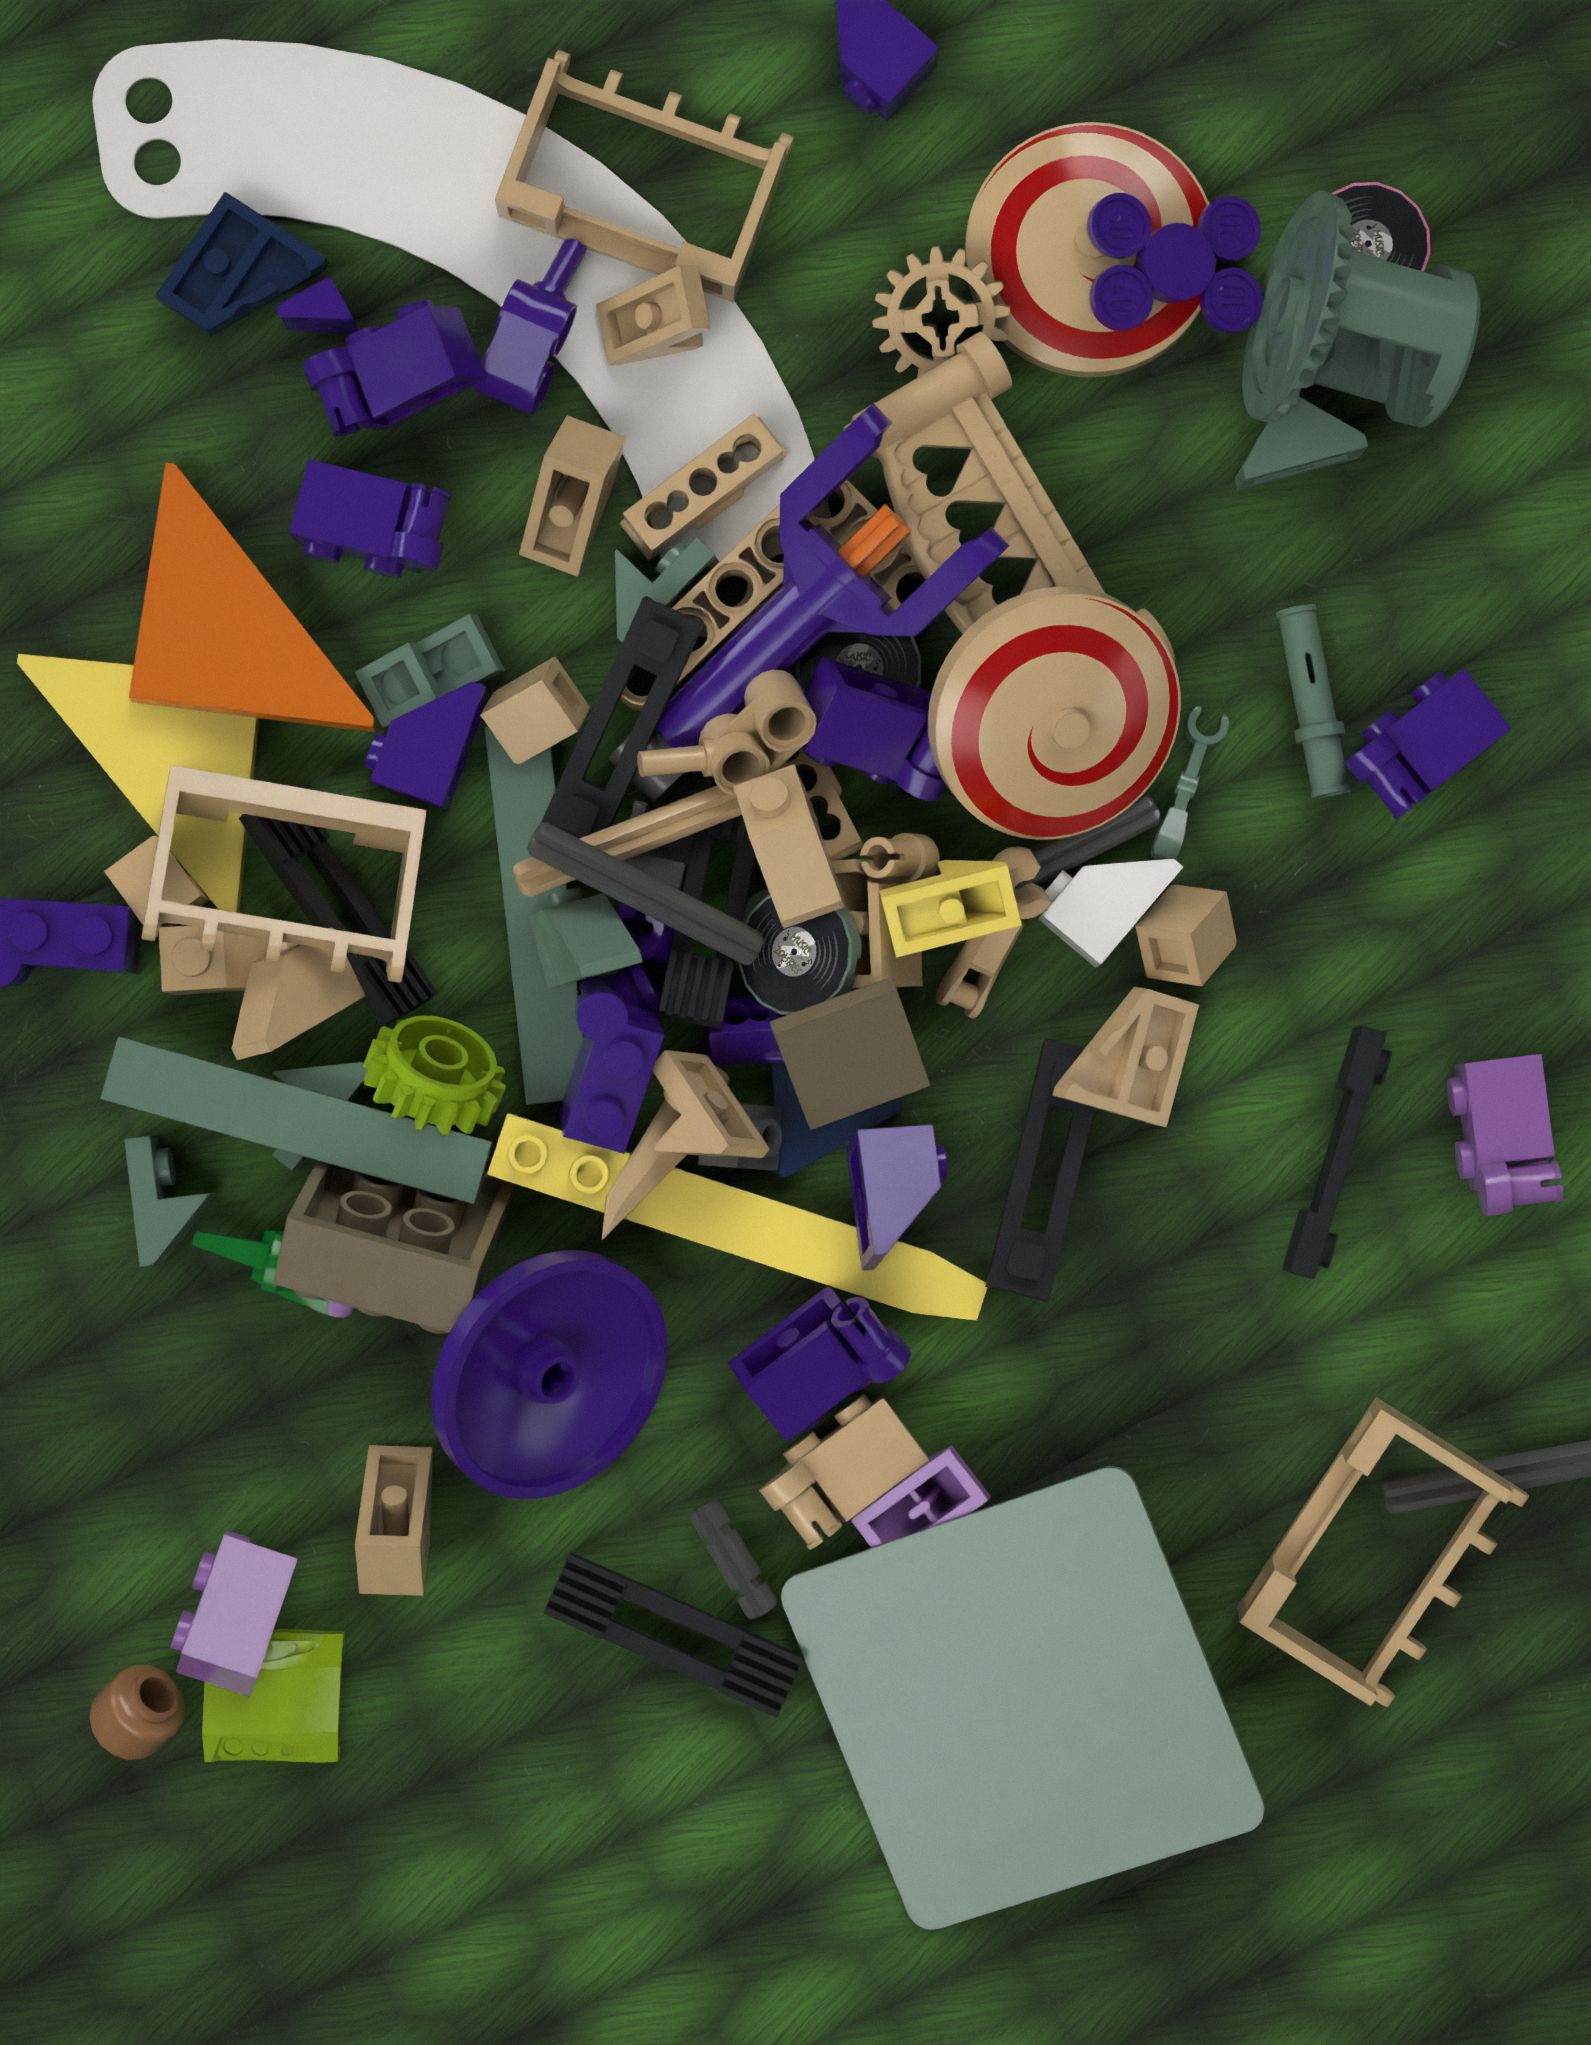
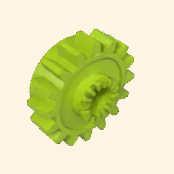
(435, 1073)

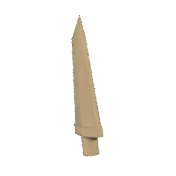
(643, 1168)

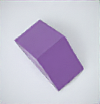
(927, 1497)

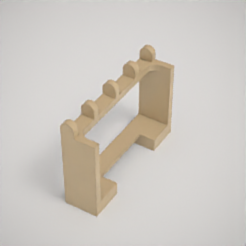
(549, 215)
(372, 822)
(1356, 1458)

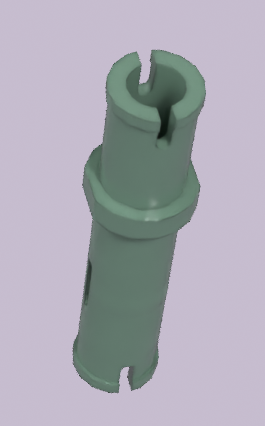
(1313, 702)

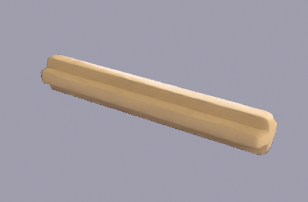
(638, 835)

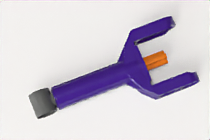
(821, 593)

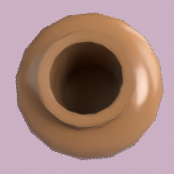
(137, 1712)

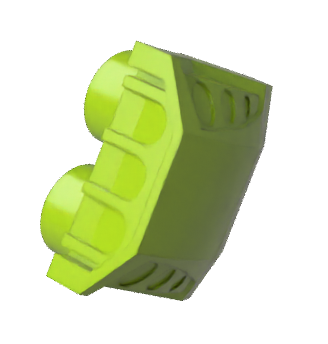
(290, 1708)

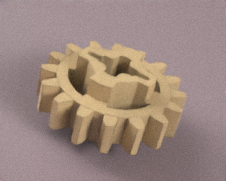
(912, 318)

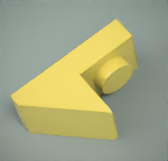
(951, 907)

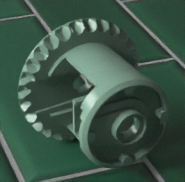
(1356, 323)

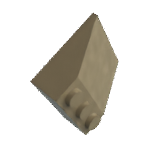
(390, 1245)

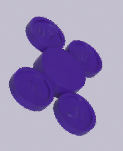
(1174, 263)

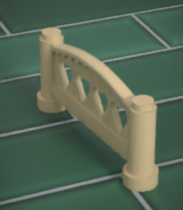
(955, 410)

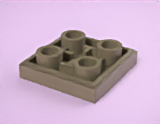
(850, 1053)

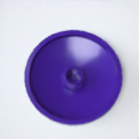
(549, 1374)

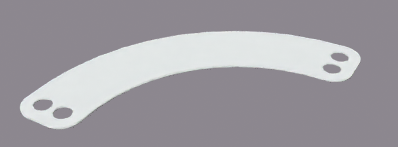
(420, 169)

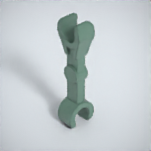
(1172, 828)

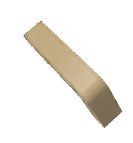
(766, 579)

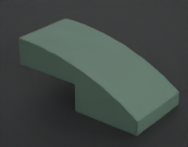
(429, 669)

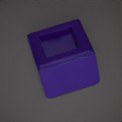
(317, 310)

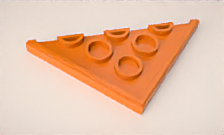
(222, 634)

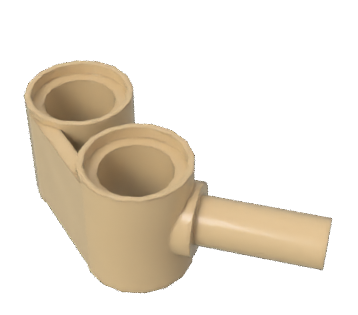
(756, 731)

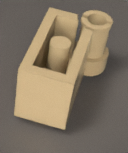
(894, 863)
(845, 1469)

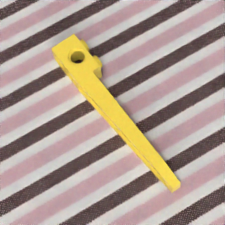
(737, 1223)

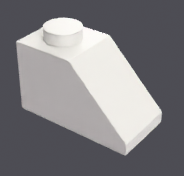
(1104, 903)

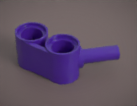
(528, 330)

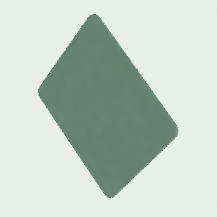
(1023, 1699)

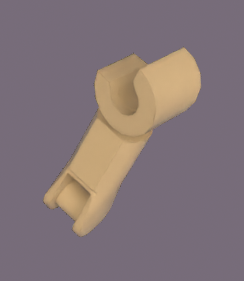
(990, 951)

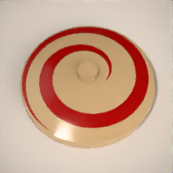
(1036, 240)
(1054, 712)

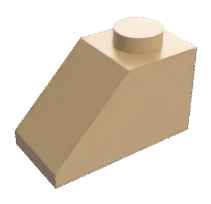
(571, 494)
(789, 846)
(197, 971)
(291, 998)
(394, 1521)

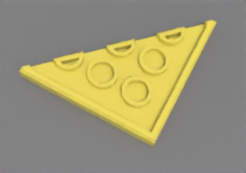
(139, 745)

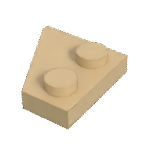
(1134, 1058)

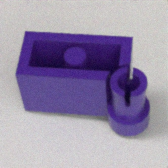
(395, 368)
(369, 520)
(873, 727)
(1428, 743)
(66, 938)
(610, 1066)
(818, 1360)

